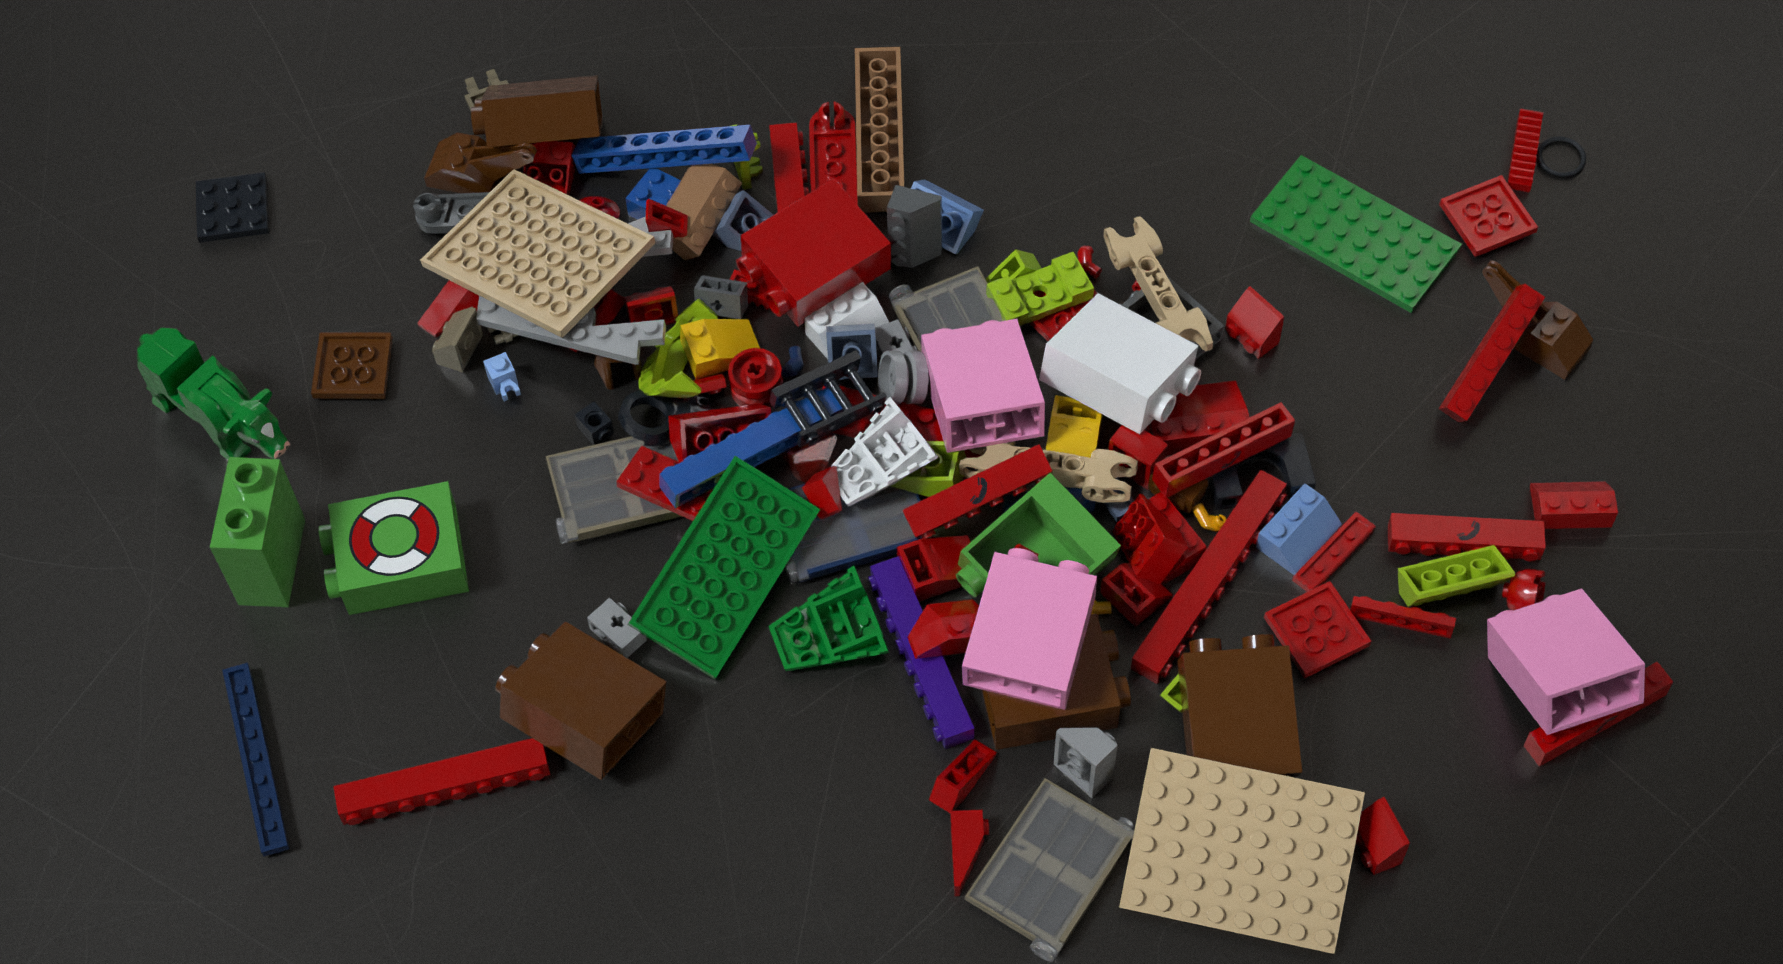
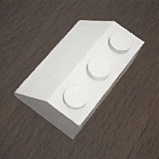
(850, 308)

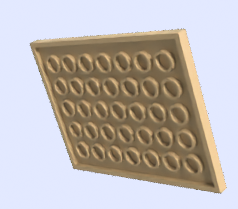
(538, 252)
(1242, 850)

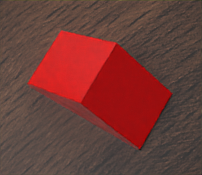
(665, 218)
(824, 492)

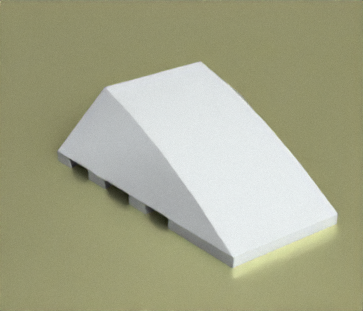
(881, 455)

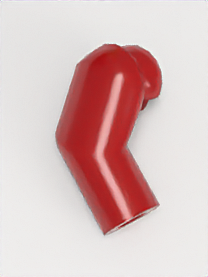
(1085, 258)

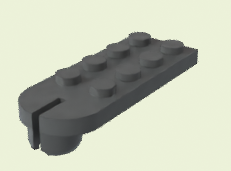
(444, 211)

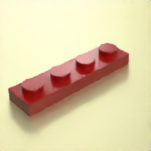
(1403, 617)

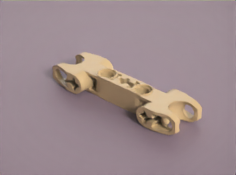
(1140, 255)
(1093, 475)

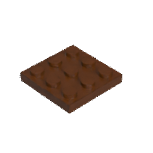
(352, 365)

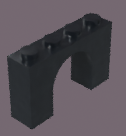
(1287, 456)

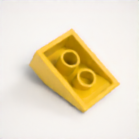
(714, 343)

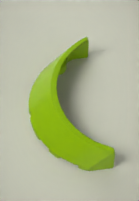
(664, 369)

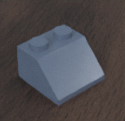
(739, 217)

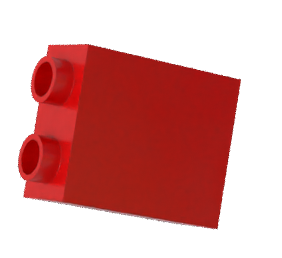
(813, 252)

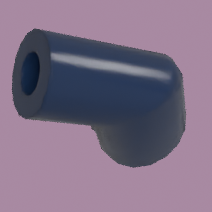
(795, 363)

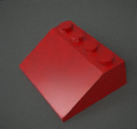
(1201, 415)

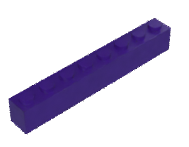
(931, 673)

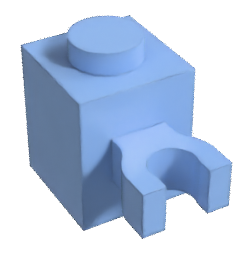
(502, 375)

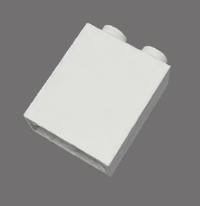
(1120, 364)

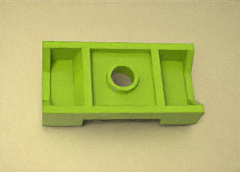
(1061, 281)

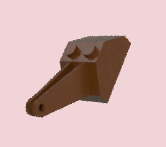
(469, 166)
(1554, 334)

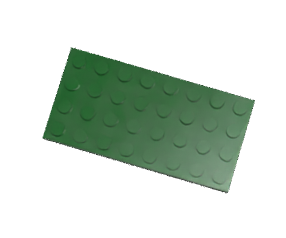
(1356, 233)
(724, 567)

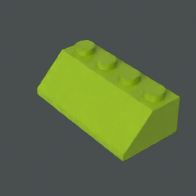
(1453, 575)

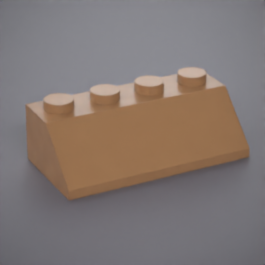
(704, 197)

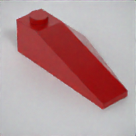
(449, 301)

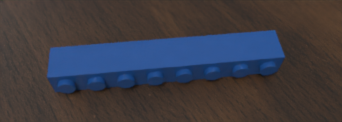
(753, 445)

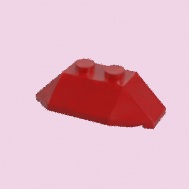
(943, 629)

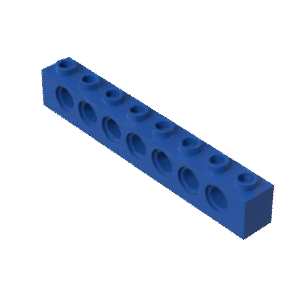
(664, 149)

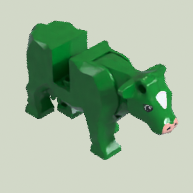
(208, 395)

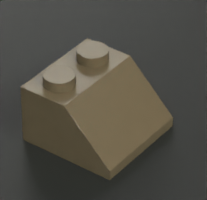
(458, 340)

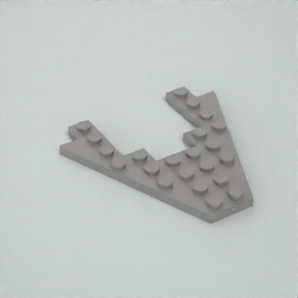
(610, 341)

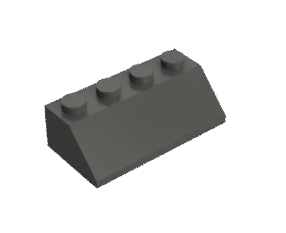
(914, 226)

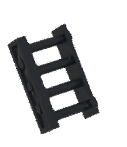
(827, 376)

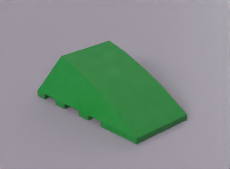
(830, 627)

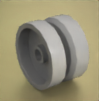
(903, 376)

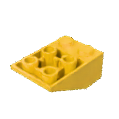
(1073, 427)

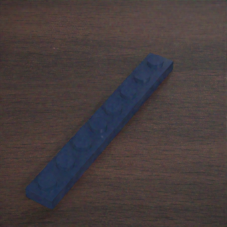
(255, 760)

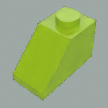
(1014, 266)

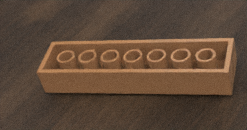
(878, 126)

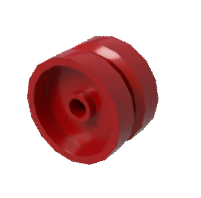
(753, 376)

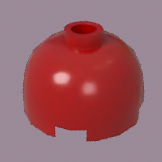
(1524, 589)

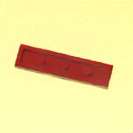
(1334, 552)

